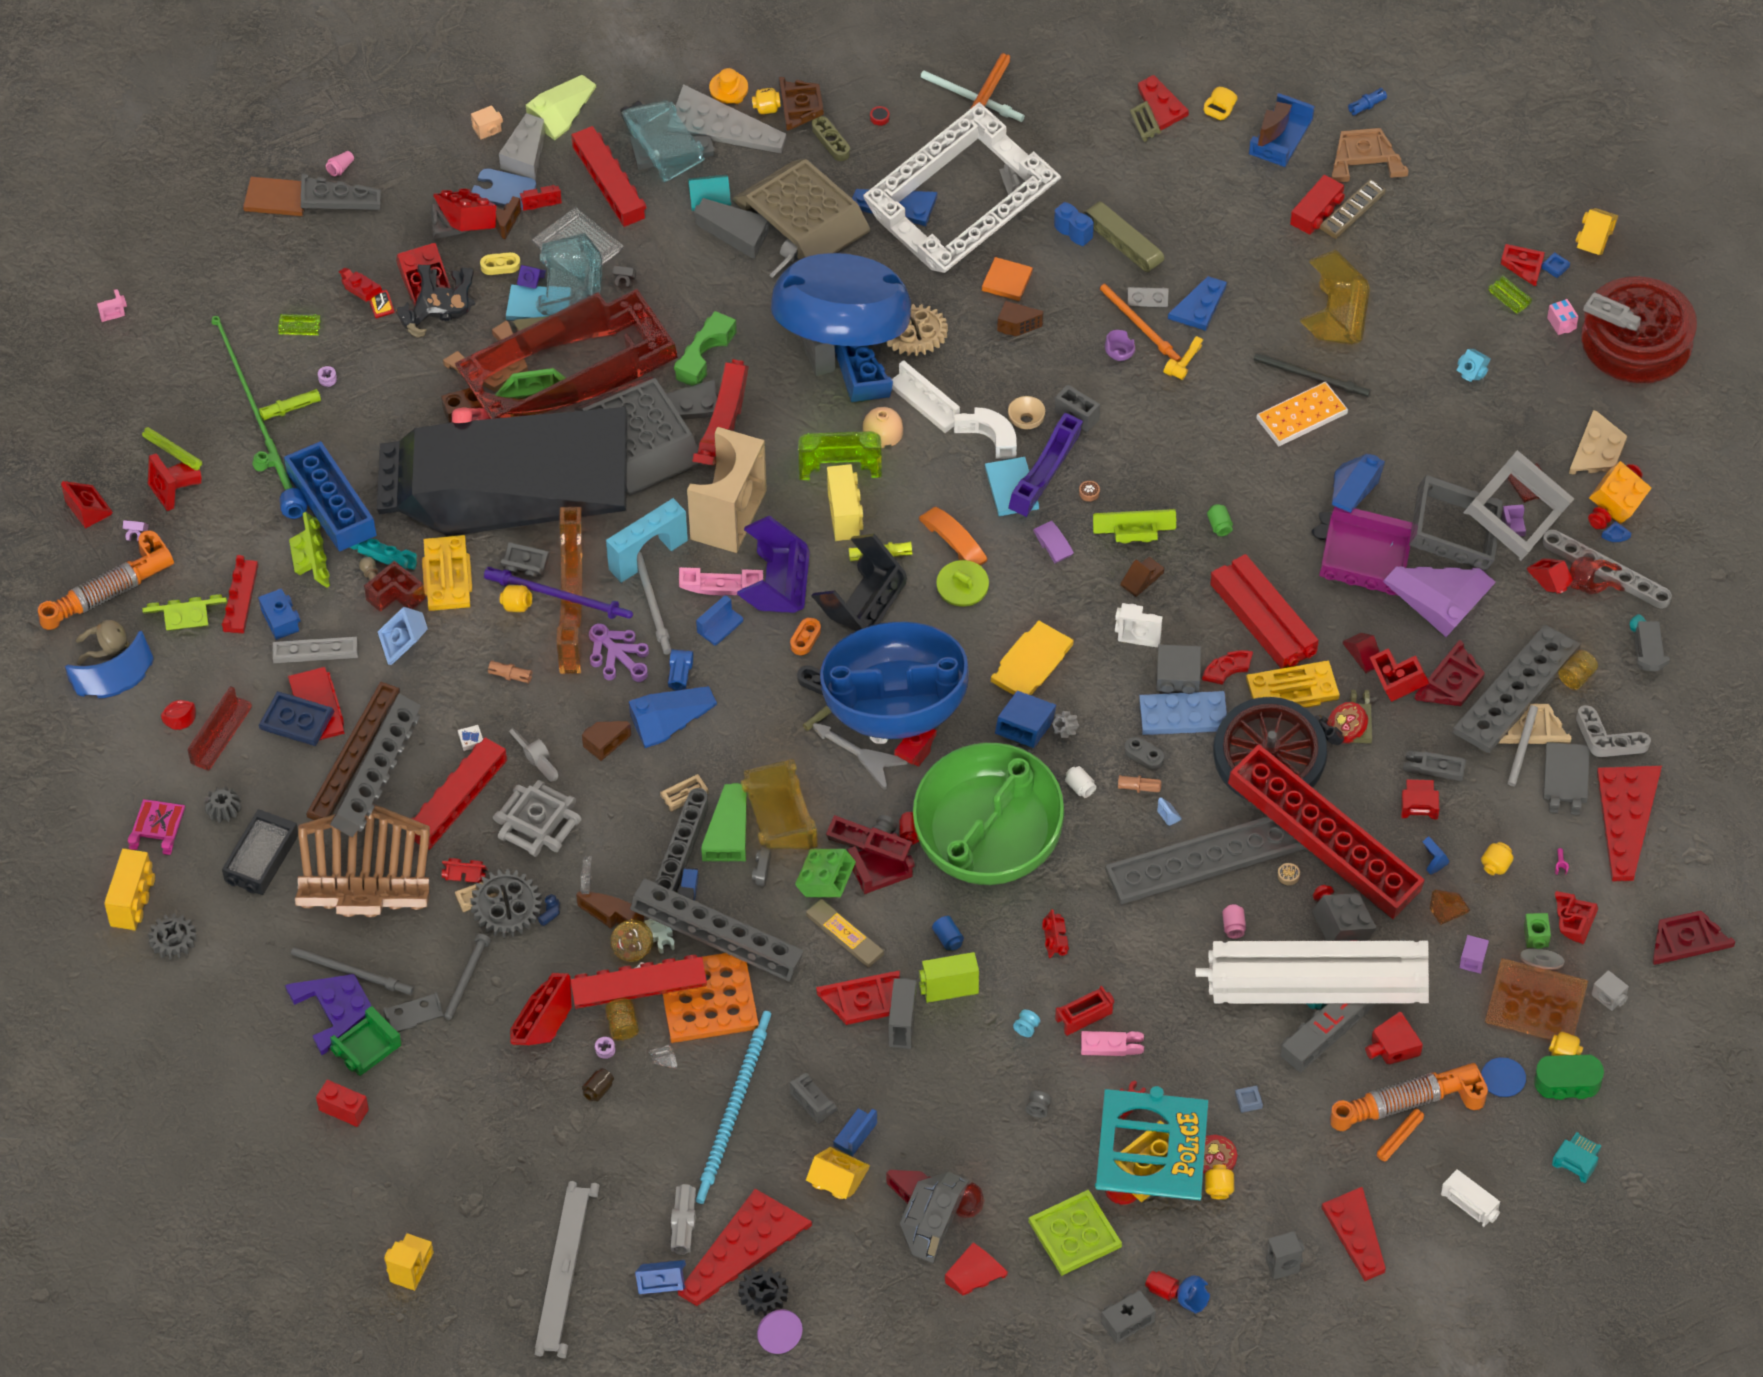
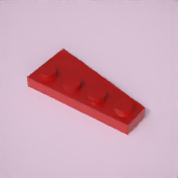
(1355, 1229)

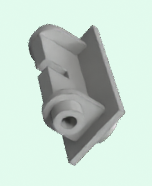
(1010, 179)
(1148, 297)

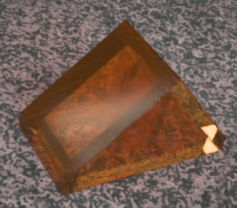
(1447, 906)

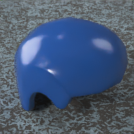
(1193, 1294)

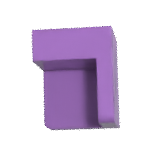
(1513, 518)
(1473, 954)

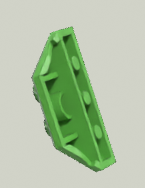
(529, 383)

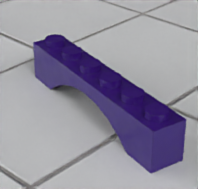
(1034, 483)

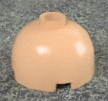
(885, 423)

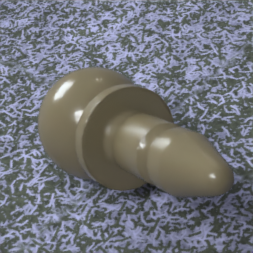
(368, 566)

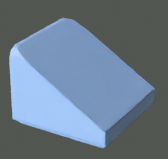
(1167, 812)

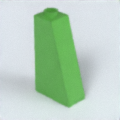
(727, 829)

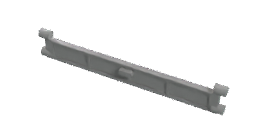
(563, 1269)

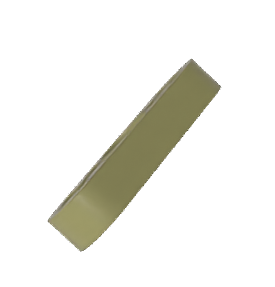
(831, 146)

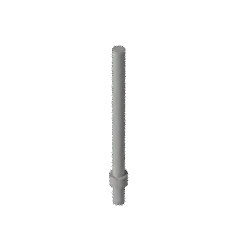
(661, 633)

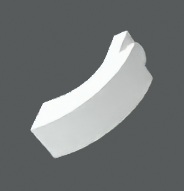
(992, 425)

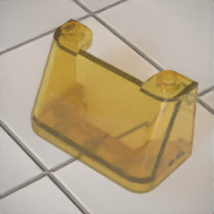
(780, 807)

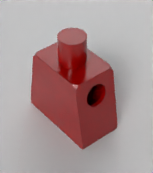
(1394, 1041)

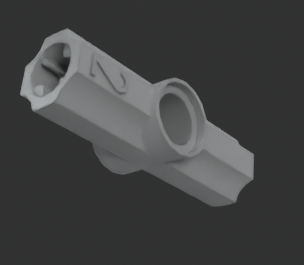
(683, 1219)

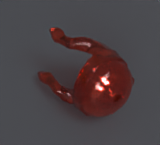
(1583, 572)

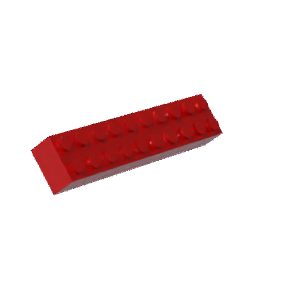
(1326, 831)

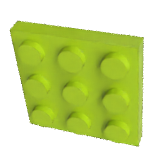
(1075, 1232)

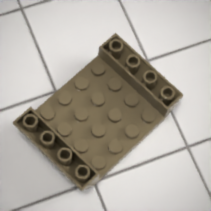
(806, 209)

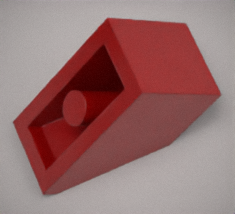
(1551, 574)

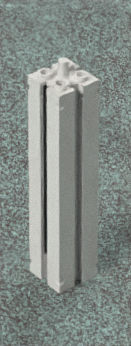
(1318, 972)

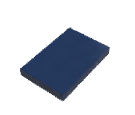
(296, 718)

